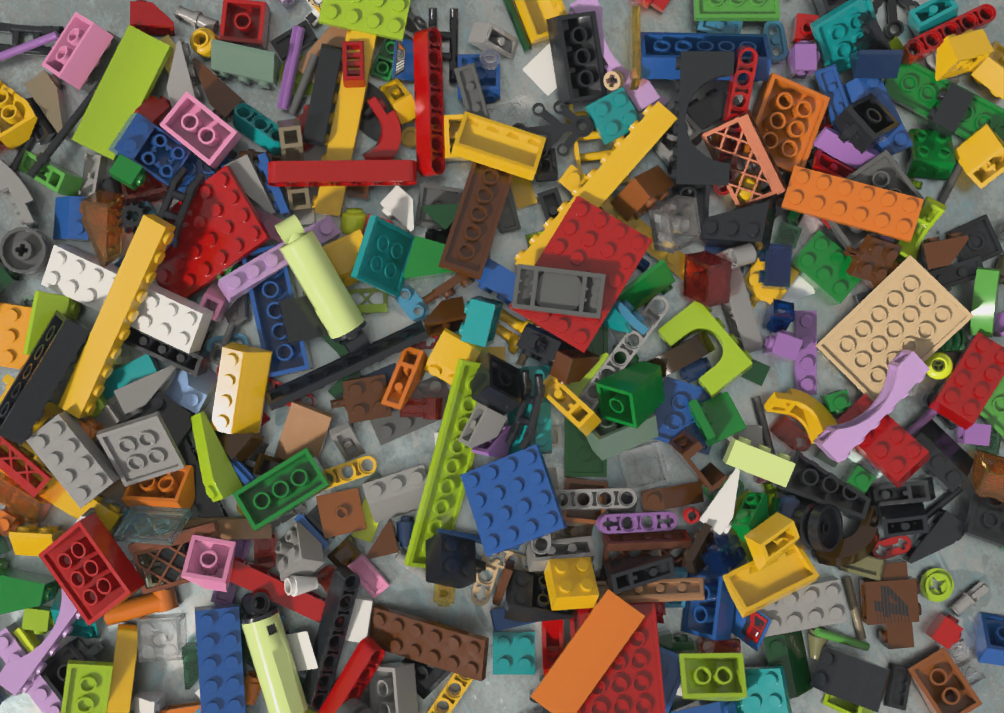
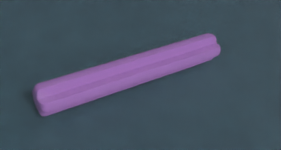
(290, 67)

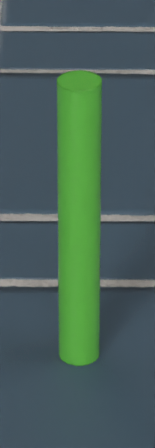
(841, 639)

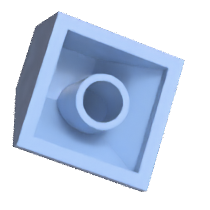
(193, 391)

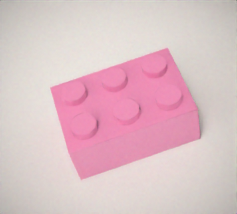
(77, 50)
(200, 130)

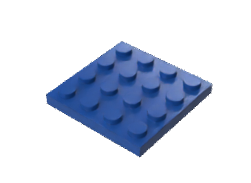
(513, 500)

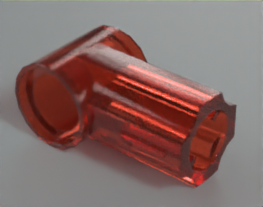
(427, 408)
(720, 646)

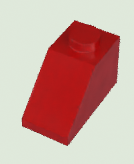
(150, 19)
(155, 109)

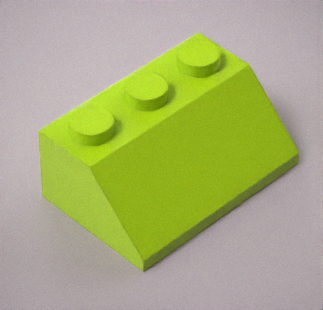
(42, 311)

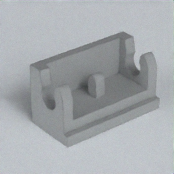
(93, 174)

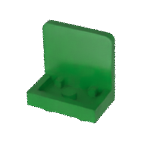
(930, 155)

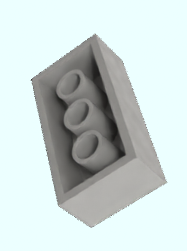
(73, 458)
(807, 608)

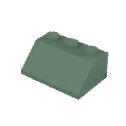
(245, 63)
(614, 438)

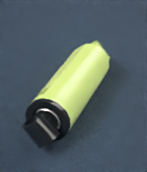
(322, 285)
(272, 655)

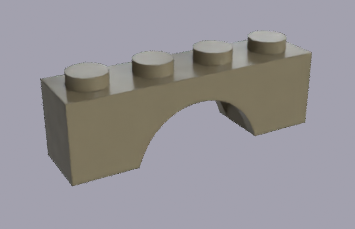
(292, 150)

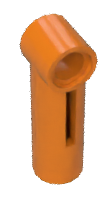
(142, 605)

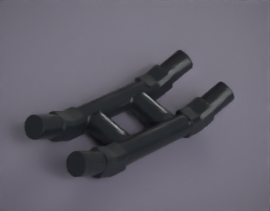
(37, 31)
(452, 55)
(172, 192)
(520, 419)

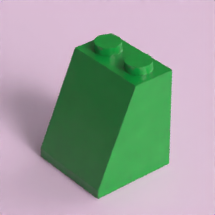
(424, 260)
(631, 394)
(25, 590)

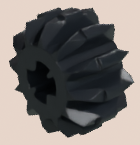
(126, 216)

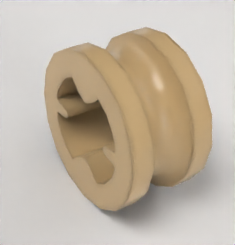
(620, 78)

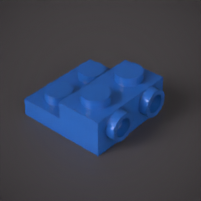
(488, 78)

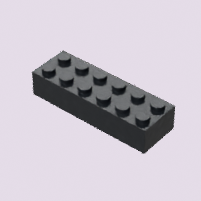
(40, 376)

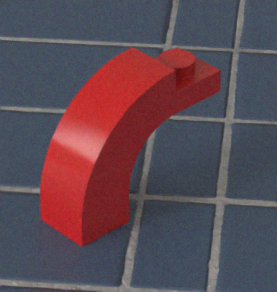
(390, 132)
(551, 642)

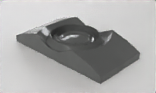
(558, 291)

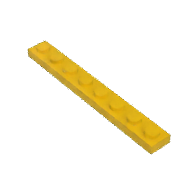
(573, 177)

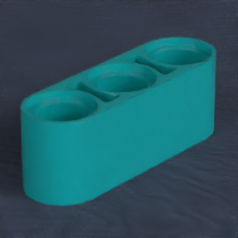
(257, 127)

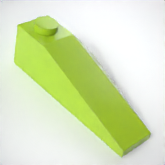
(214, 464)

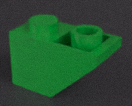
(751, 513)

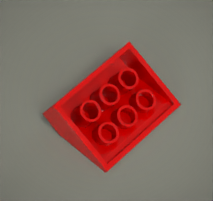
(91, 568)

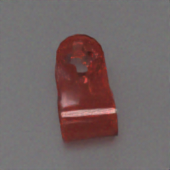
(788, 431)

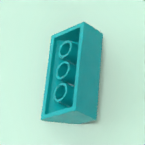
(544, 433)

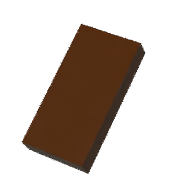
(503, 582)

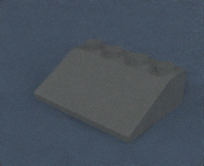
(881, 173)

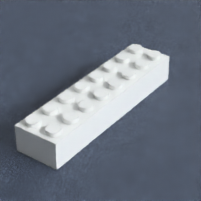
(160, 314)

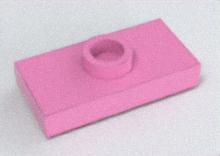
(369, 575)

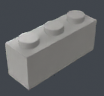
(559, 549)

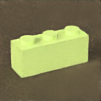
(759, 461)

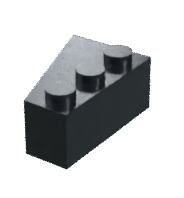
(740, 227)

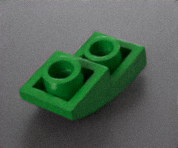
(384, 60)

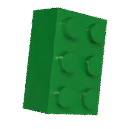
(825, 267)

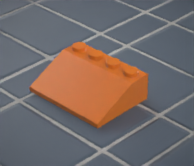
(787, 120)

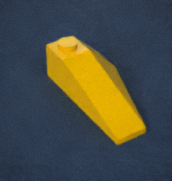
(16, 118)

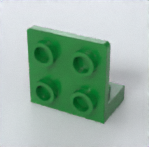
(716, 418)

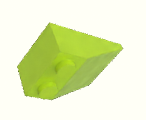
(713, 676)

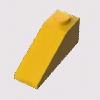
(571, 406)

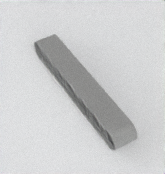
(623, 346)

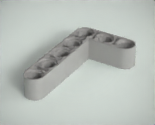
(739, 309)
(594, 504)

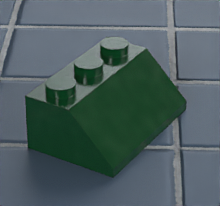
(790, 652)

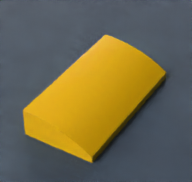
(534, 16)
(498, 146)
(757, 589)

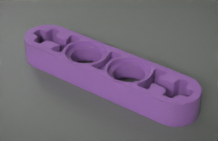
(637, 525)

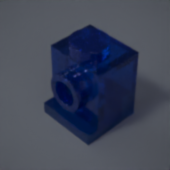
(776, 320)

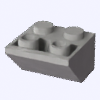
(298, 553)

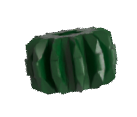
(955, 344)

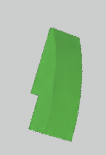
(985, 301)

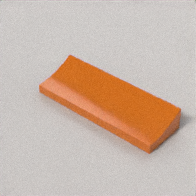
(587, 655)

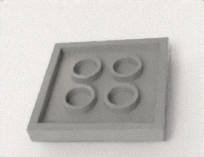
(141, 449)

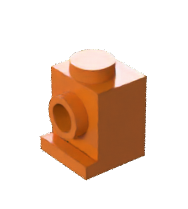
(91, 427)
(9, 522)

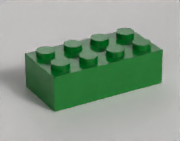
(282, 489)

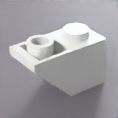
(401, 207)

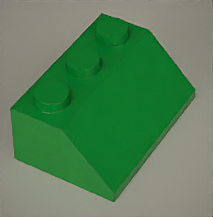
(648, 285)

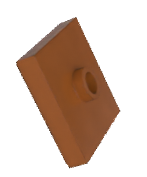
(341, 512)

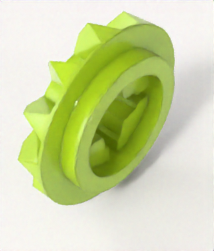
(945, 587)

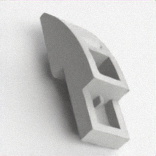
(19, 194)

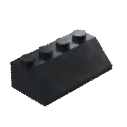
(577, 57)

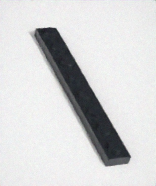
(346, 365)

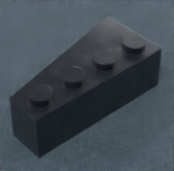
(819, 486)

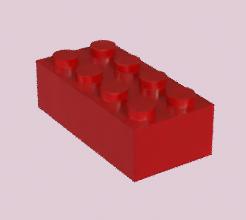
(970, 382)
(888, 445)

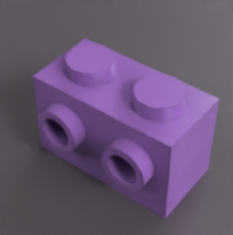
(802, 60)
(782, 345)

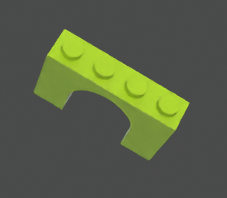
(695, 320)

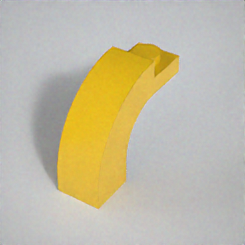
(803, 408)

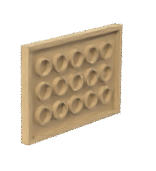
(901, 313)

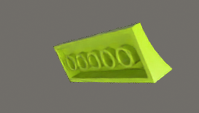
(122, 89)

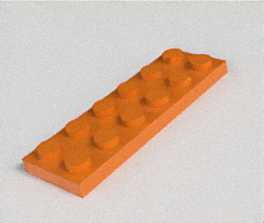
(852, 203)

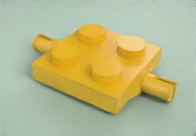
(755, 289)

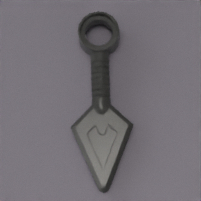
(234, 315)

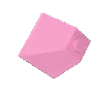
(209, 562)

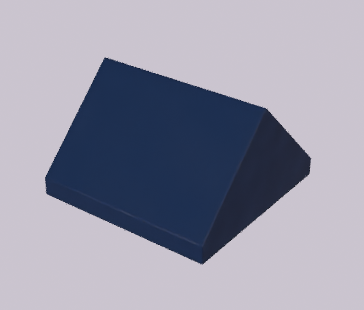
(875, 63)

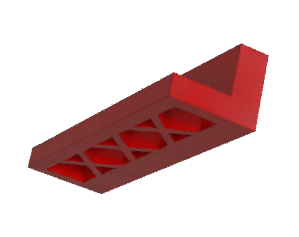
(21, 474)

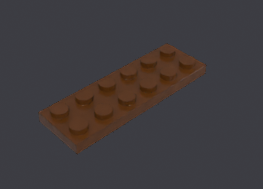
(476, 221)
(430, 642)

